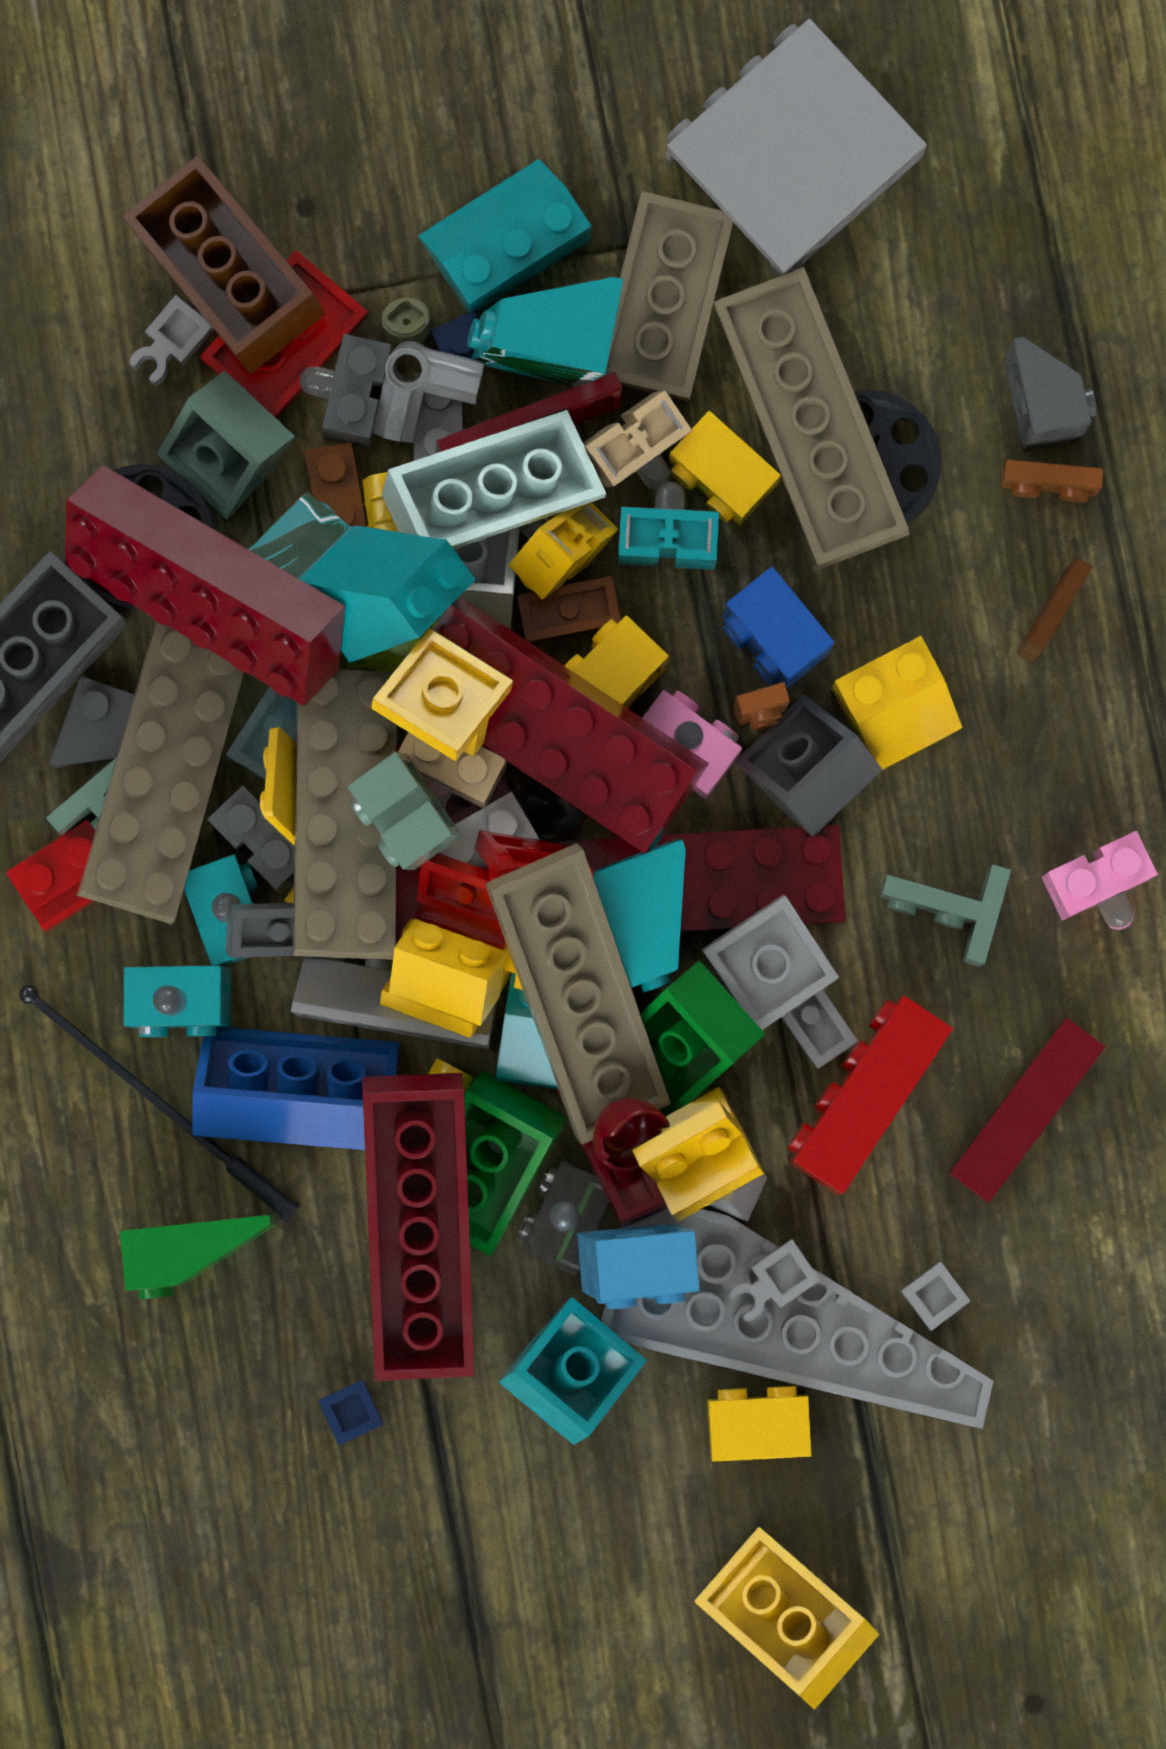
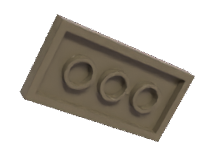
(667, 294)

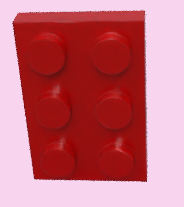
(277, 380)

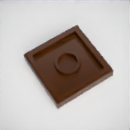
(1054, 610)

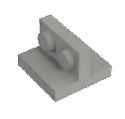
(770, 962)

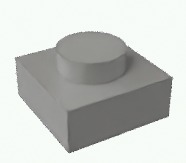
(935, 1296)

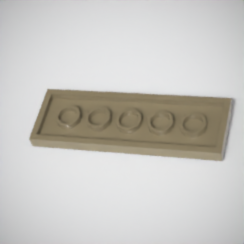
(811, 418)
(161, 778)
(339, 872)
(576, 987)

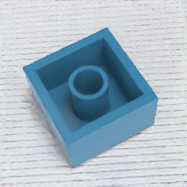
(638, 1263)

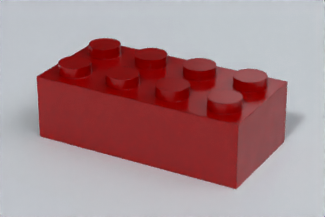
(869, 1095)

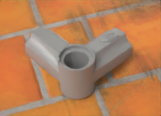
(403, 397)

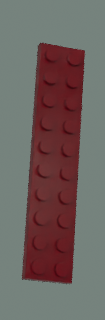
(724, 875)

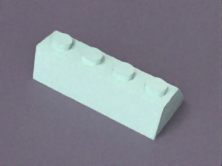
(494, 483)

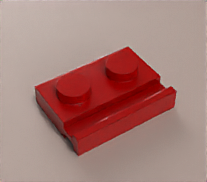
(53, 876)
(457, 900)

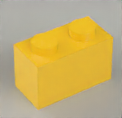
(723, 469)
(447, 971)
(759, 1425)

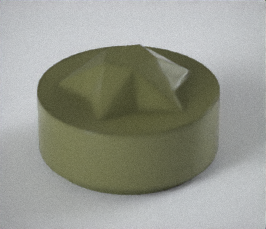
(406, 321)

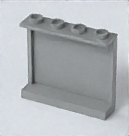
(795, 147)

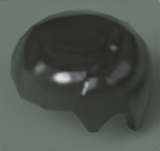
(550, 814)

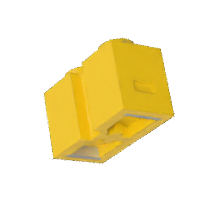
(561, 547)

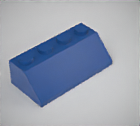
(286, 1086)

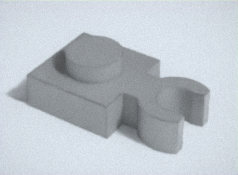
(175, 334)
(781, 1277)

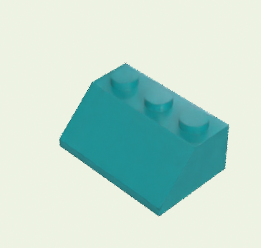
(506, 236)

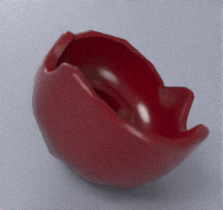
(624, 1127)

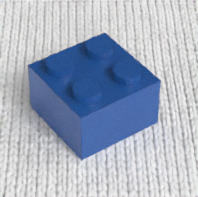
(776, 630)

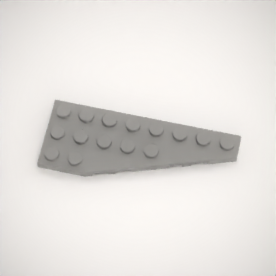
(815, 1341)

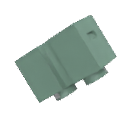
(404, 812)

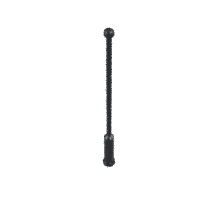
(234, 1165)

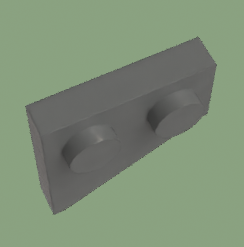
(92, 725)

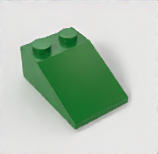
(696, 1034)
(505, 1151)
(176, 1254)

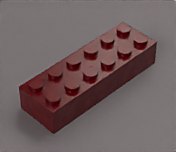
(203, 585)
(577, 735)
(418, 1226)

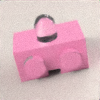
(713, 743)
(1102, 882)

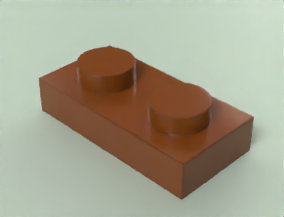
(1030, 478)
(336, 481)
(568, 610)
(761, 707)

